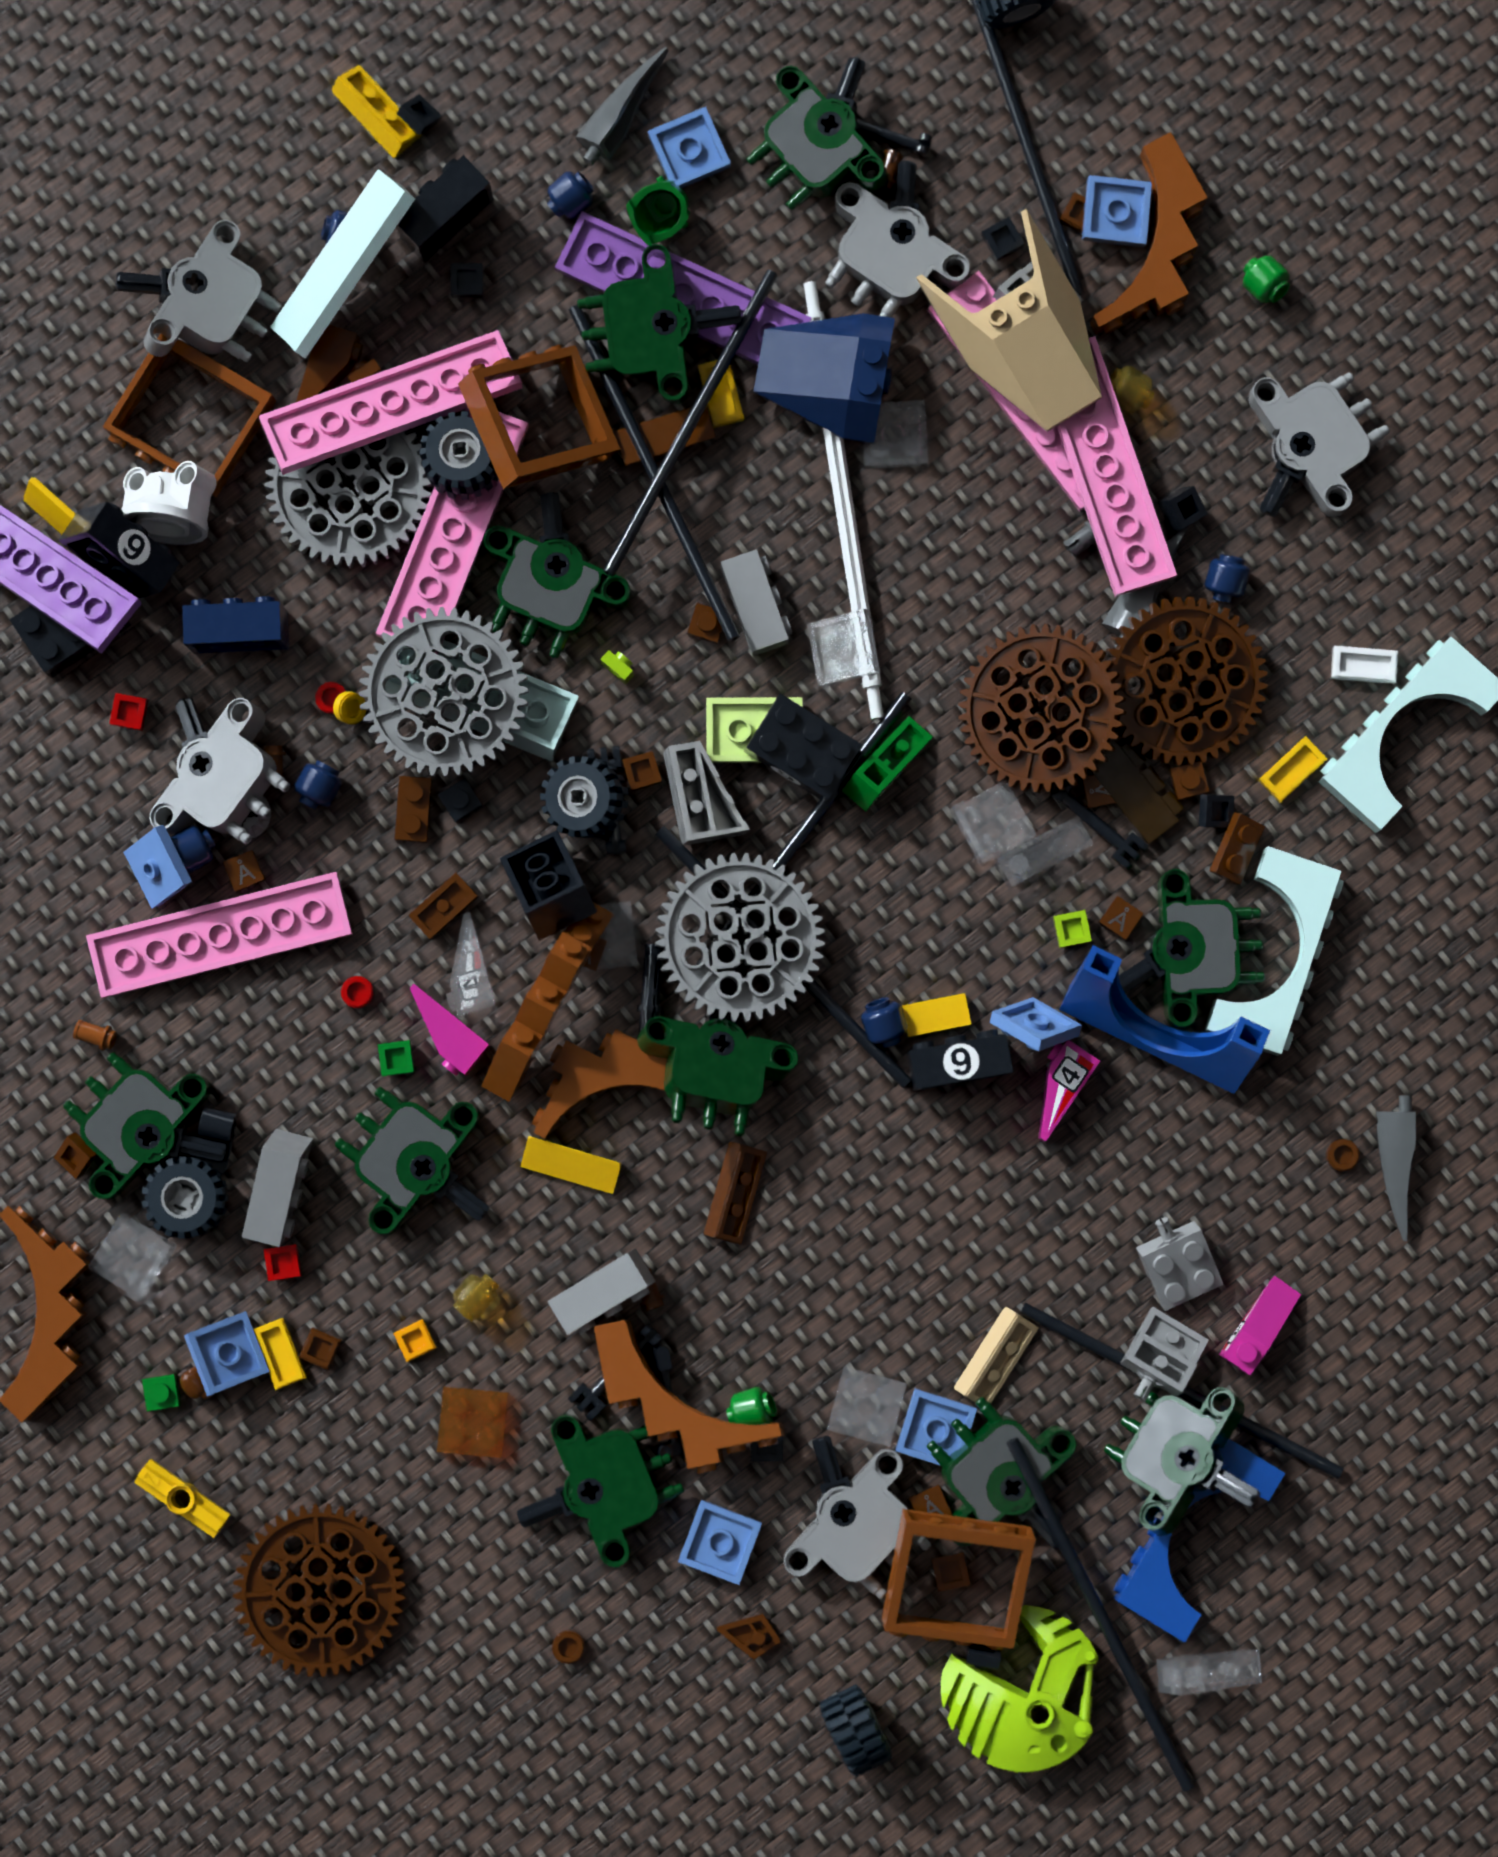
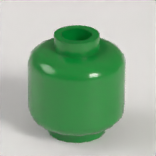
(1266, 279)
(752, 1407)

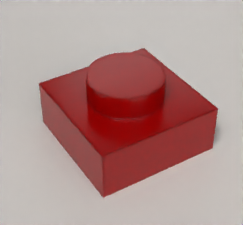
(128, 712)
(282, 1262)

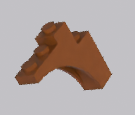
(589, 1074)

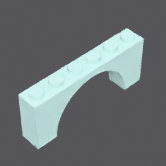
(1357, 774)
(1308, 893)

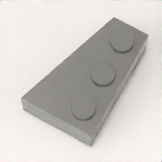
(699, 797)
(277, 1187)

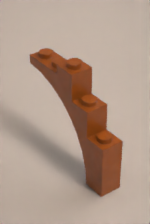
(1175, 196)
(543, 1003)
(57, 1314)
(703, 1436)

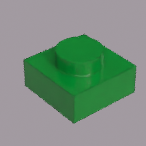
(396, 1058)
(161, 1392)

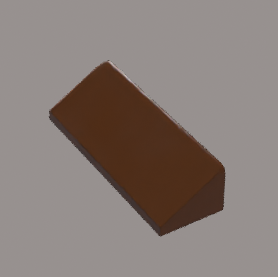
(661, 432)
(735, 1193)

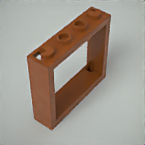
(210, 367)
(495, 435)
(961, 1530)

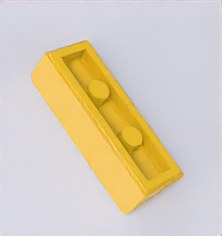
(374, 110)
(48, 505)
(571, 1164)

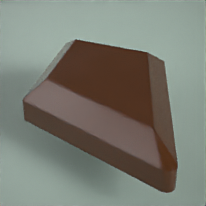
(751, 1634)

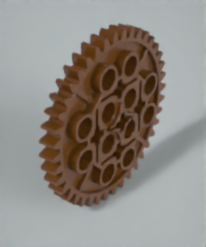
(1203, 631)
(1030, 761)
(322, 1647)

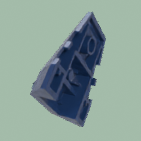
(828, 371)

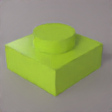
(618, 665)
(1072, 929)

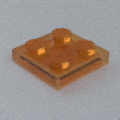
(472, 1422)

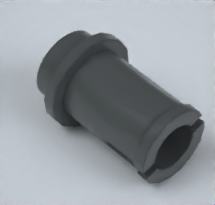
(1080, 541)

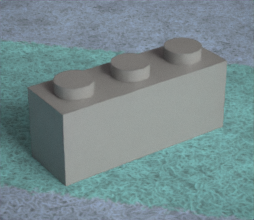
(756, 602)
(602, 1293)

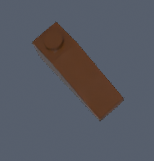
(330, 361)

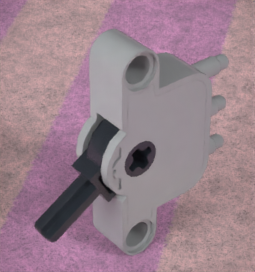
(877, 256)
(214, 308)
(1330, 438)

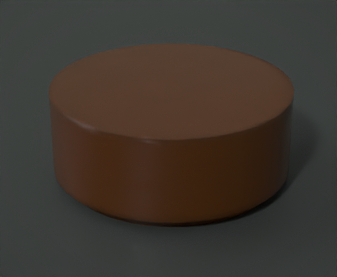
(1342, 1155)
(568, 1646)

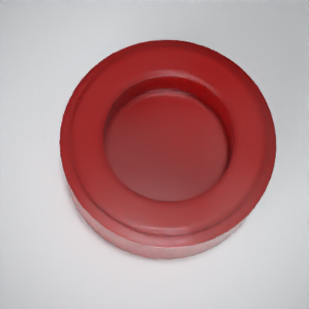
(326, 696)
(357, 992)

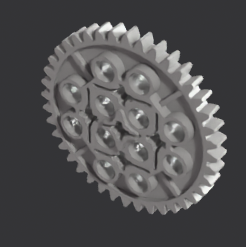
(340, 538)
(426, 638)
(781, 973)

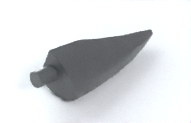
(613, 118)
(1129, 603)
(1396, 1148)

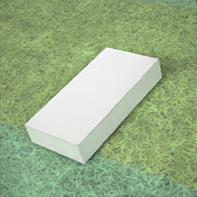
(1364, 664)

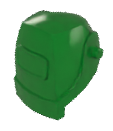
(658, 211)

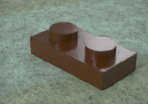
(413, 809)
(1237, 848)
(443, 906)

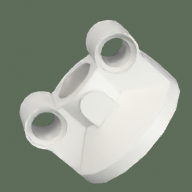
(170, 504)

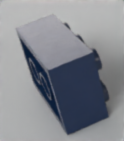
(235, 625)

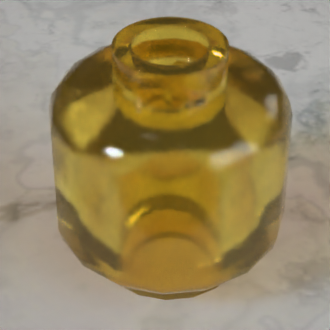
(1132, 388)
(476, 1297)

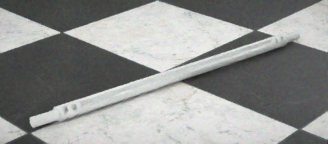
(846, 521)

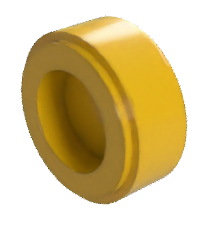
(348, 709)

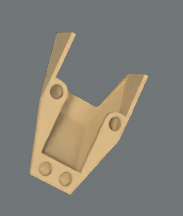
(1028, 341)

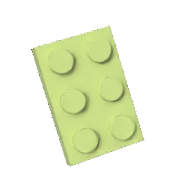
(732, 725)

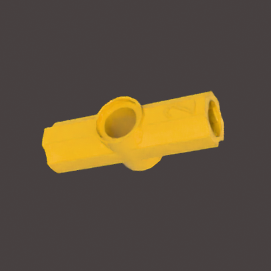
(165, 1484)

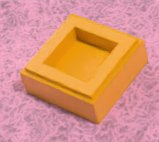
(415, 1340)

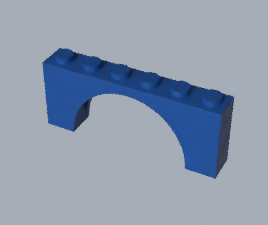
(1215, 1056)
(1149, 1584)

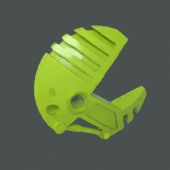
(998, 1715)

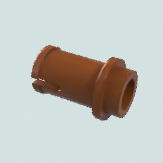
(94, 1034)

